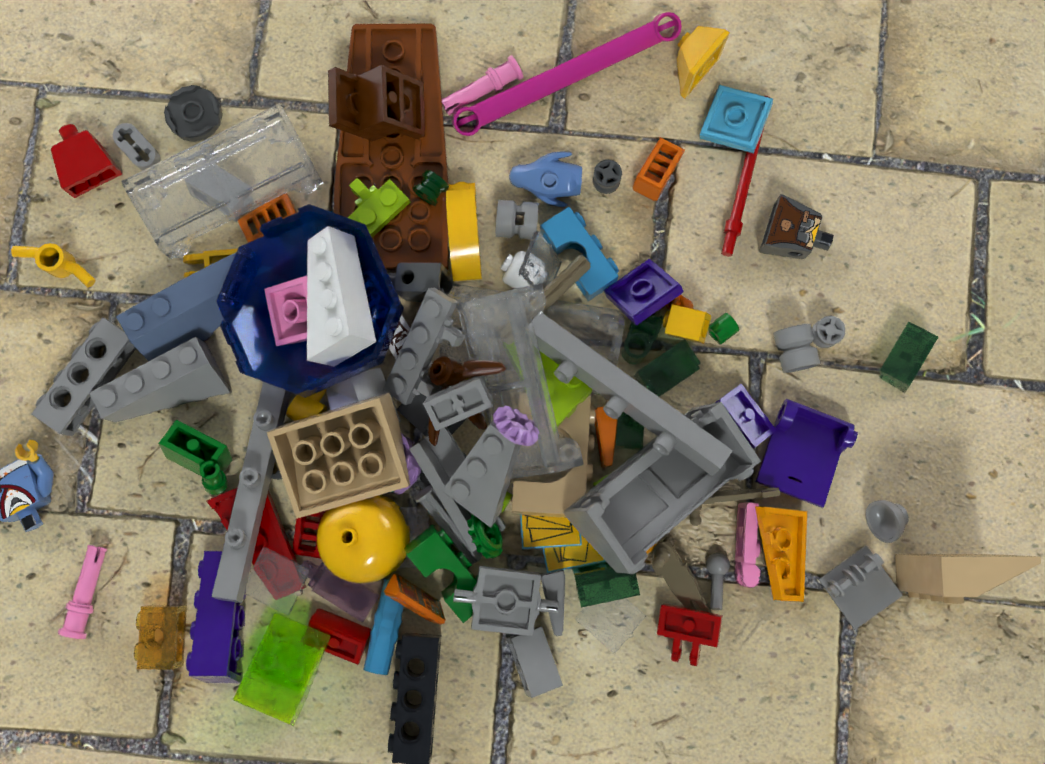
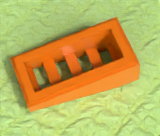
(649, 184)
(264, 210)
(606, 436)

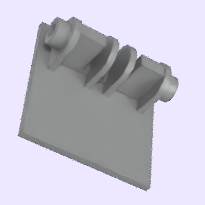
(860, 587)

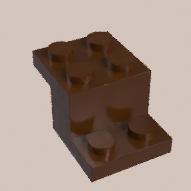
(376, 103)

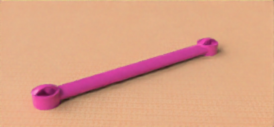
(567, 73)

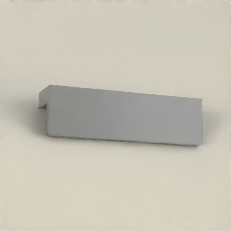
(439, 465)

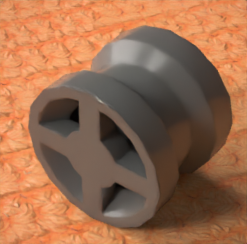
(608, 170)

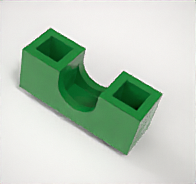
(433, 552)

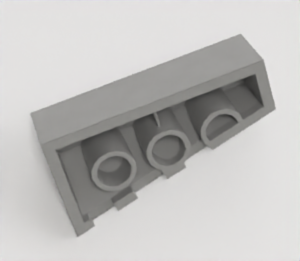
(165, 382)

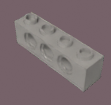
(51, 407)

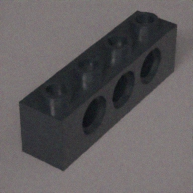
(417, 748)

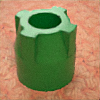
(723, 328)

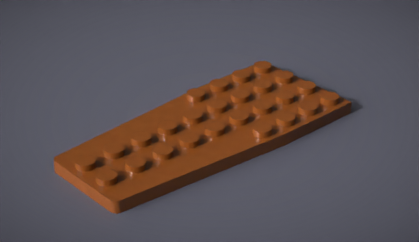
(420, 229)

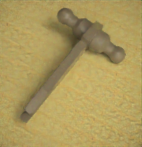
(733, 495)
(677, 575)

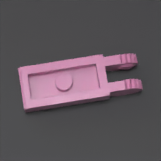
(747, 545)

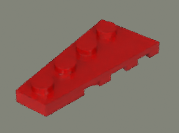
(271, 530)

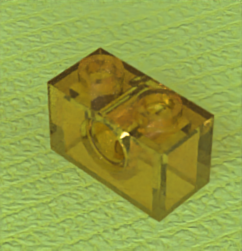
(172, 622)

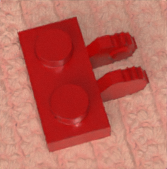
(689, 626)

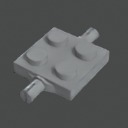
(506, 601)

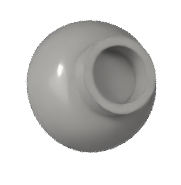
(886, 520)

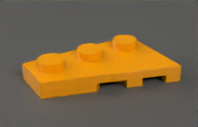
(784, 549)

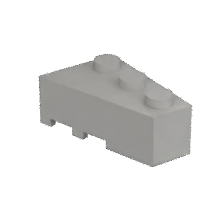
(484, 476)

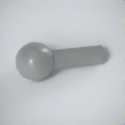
(718, 566)

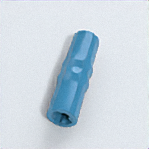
(383, 634)

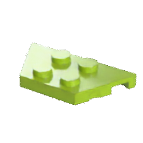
(563, 395)

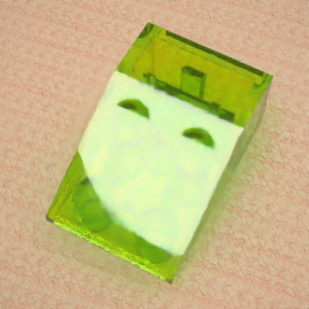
(283, 669)

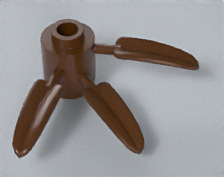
(448, 372)

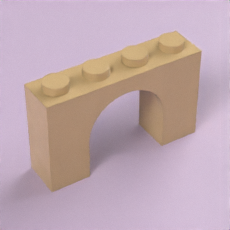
(555, 497)

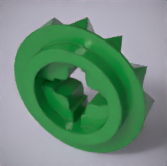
(487, 539)

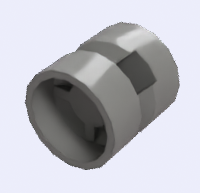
(506, 219)
(796, 346)

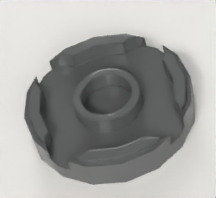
(193, 113)

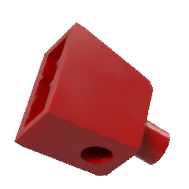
(81, 161)

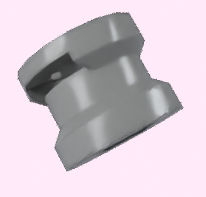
(833, 328)

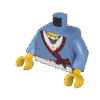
(25, 487)

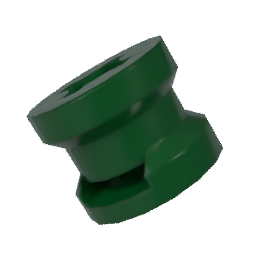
(430, 187)

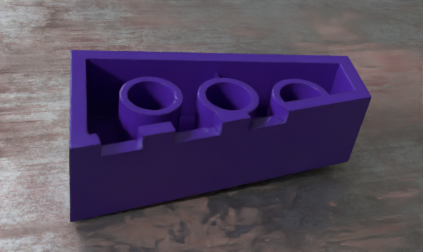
(215, 631)

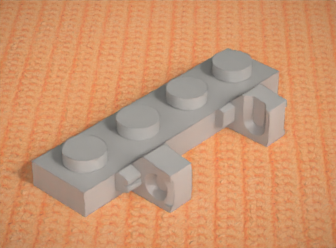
(428, 329)

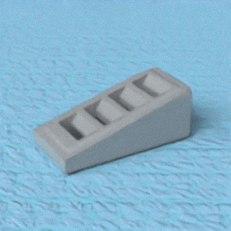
(554, 589)

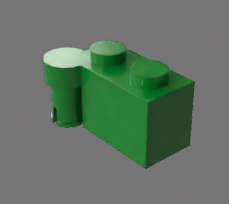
(198, 454)

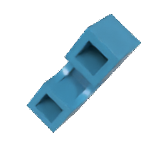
(568, 232)

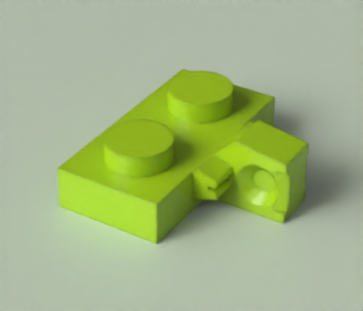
(376, 205)

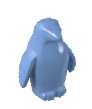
(549, 178)

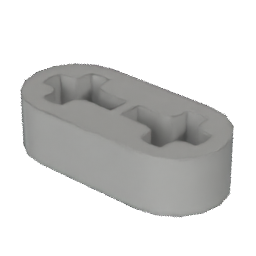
(141, 143)

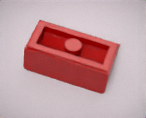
(347, 637)

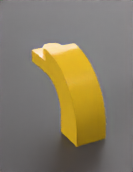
(463, 231)

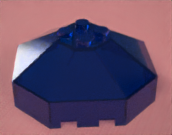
(281, 258)

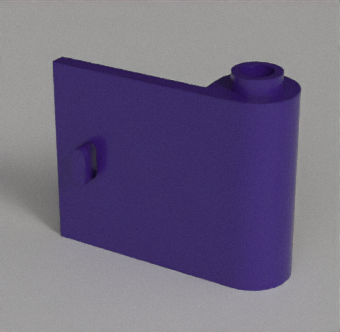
(805, 450)

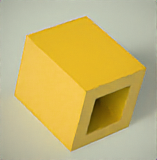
(687, 323)

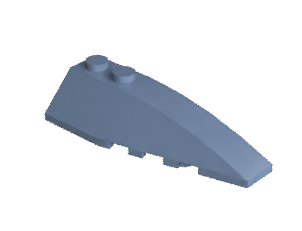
(177, 312)

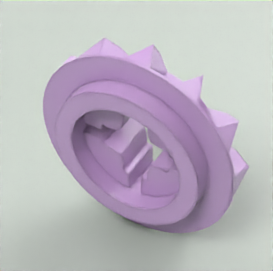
(515, 426)

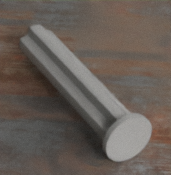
(435, 508)

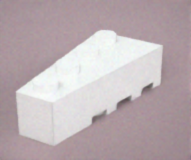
(336, 299)

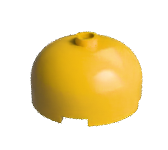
(375, 541)

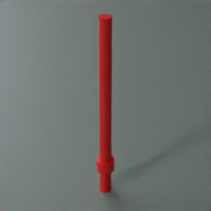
(734, 225)

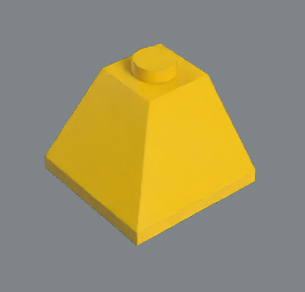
(698, 55)

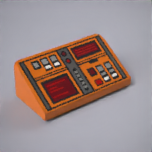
(415, 599)

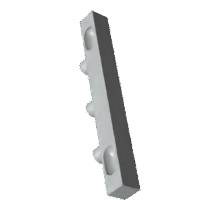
(628, 396)
(250, 497)

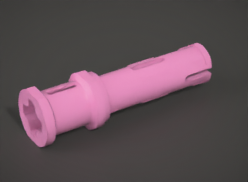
(493, 80)
(80, 605)

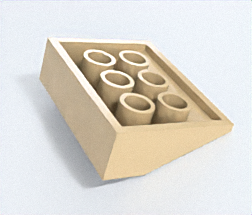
(341, 455)
(957, 575)

